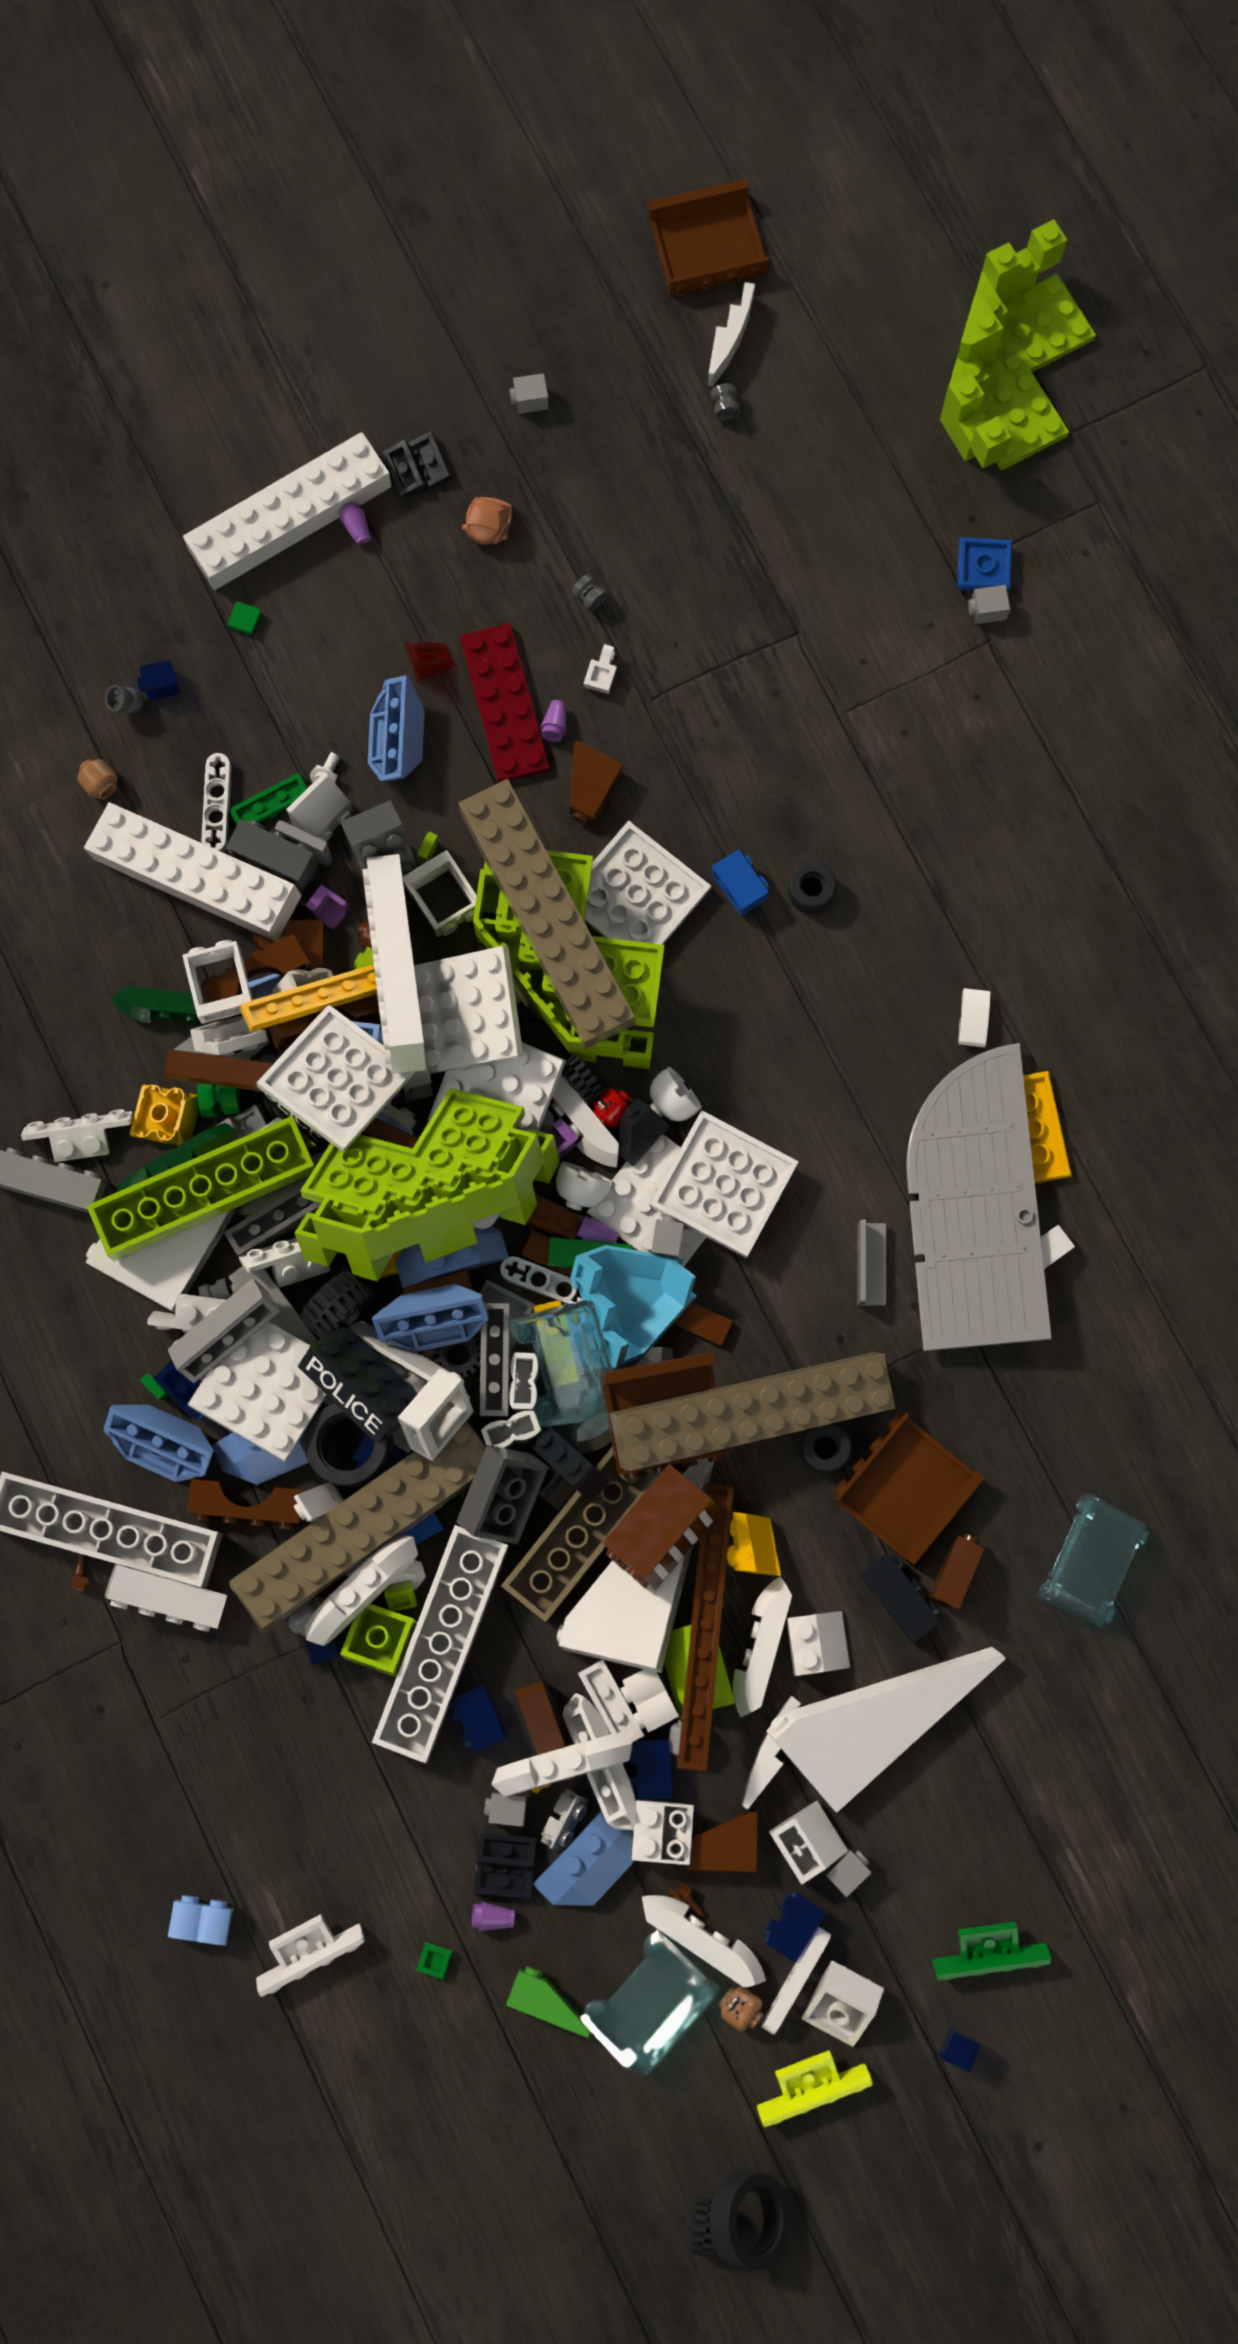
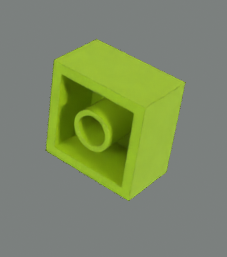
(379, 1639)

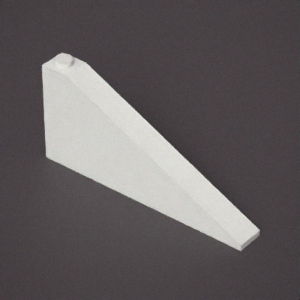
(168, 1265)
(624, 1620)
(860, 1733)

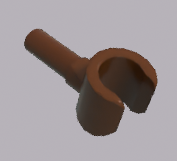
(80, 1582)
(684, 1895)

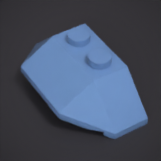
(396, 730)
(488, 1250)
(431, 1318)
(159, 1441)
(254, 1464)
(588, 1865)

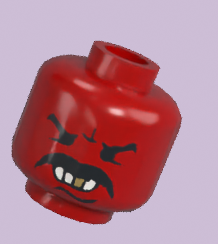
(611, 1107)

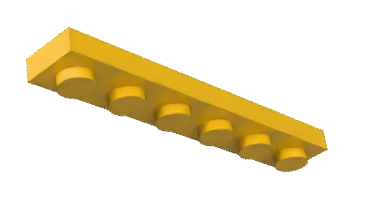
(309, 998)

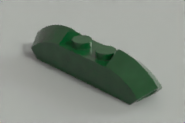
(147, 1003)
(193, 1148)

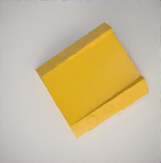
(165, 1115)
(752, 1545)

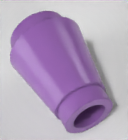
(355, 522)
(554, 723)
(594, 1230)
(491, 1917)

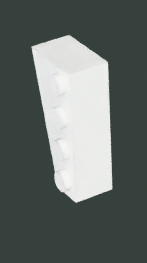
(166, 1597)

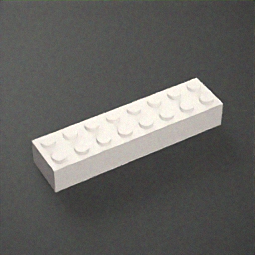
(287, 511)
(192, 871)
(393, 964)
(107, 1530)
(440, 1645)

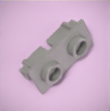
(559, 1833)

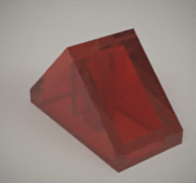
(428, 658)

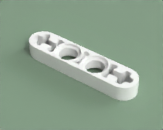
(216, 804)
(550, 1286)
(795, 1980)

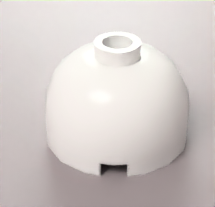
(672, 1096)
(581, 1186)

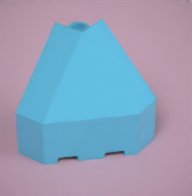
(633, 1296)

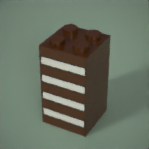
(661, 1528)

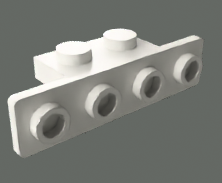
(78, 1137)
(285, 1260)
(188, 1313)
(305, 1950)

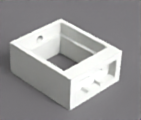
(430, 871)
(225, 1007)
(436, 1414)

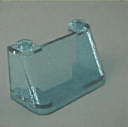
(570, 1359)
(1093, 1560)
(652, 2006)

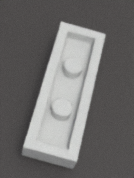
(610, 1701)

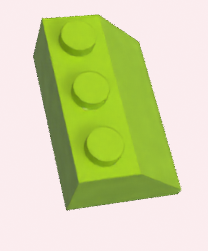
(676, 1668)

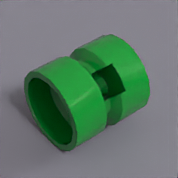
(218, 1099)

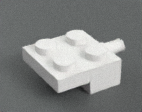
(226, 1037)

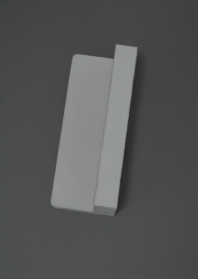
(871, 1264)

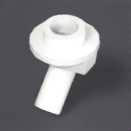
(328, 768)

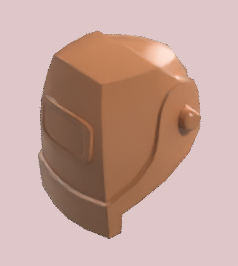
(488, 520)

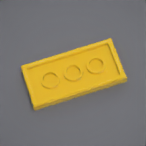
(1045, 1131)

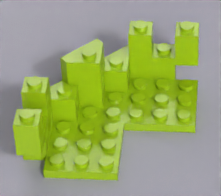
(1012, 330)
(632, 963)
(398, 1196)

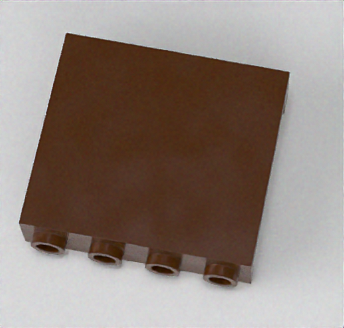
(707, 237)
(656, 1383)
(907, 1489)

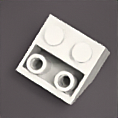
(662, 1832)
(808, 1842)

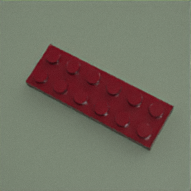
(504, 703)

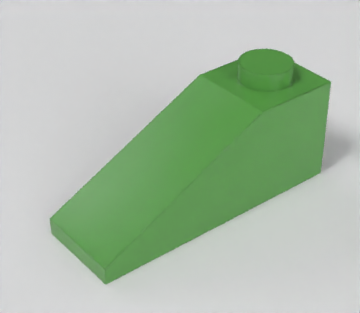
(541, 1999)

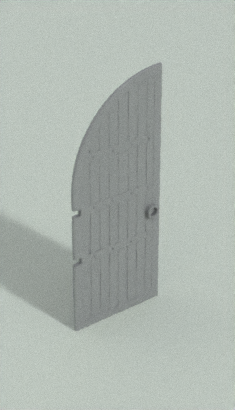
(977, 1209)

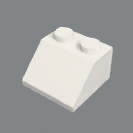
(320, 808)
(817, 1643)
(843, 2003)

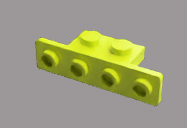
(810, 2086)

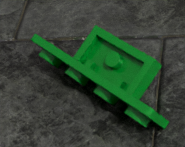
(989, 1951)

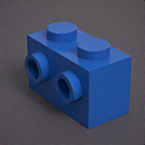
(740, 882)

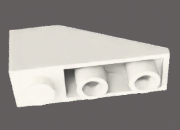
(317, 1501)

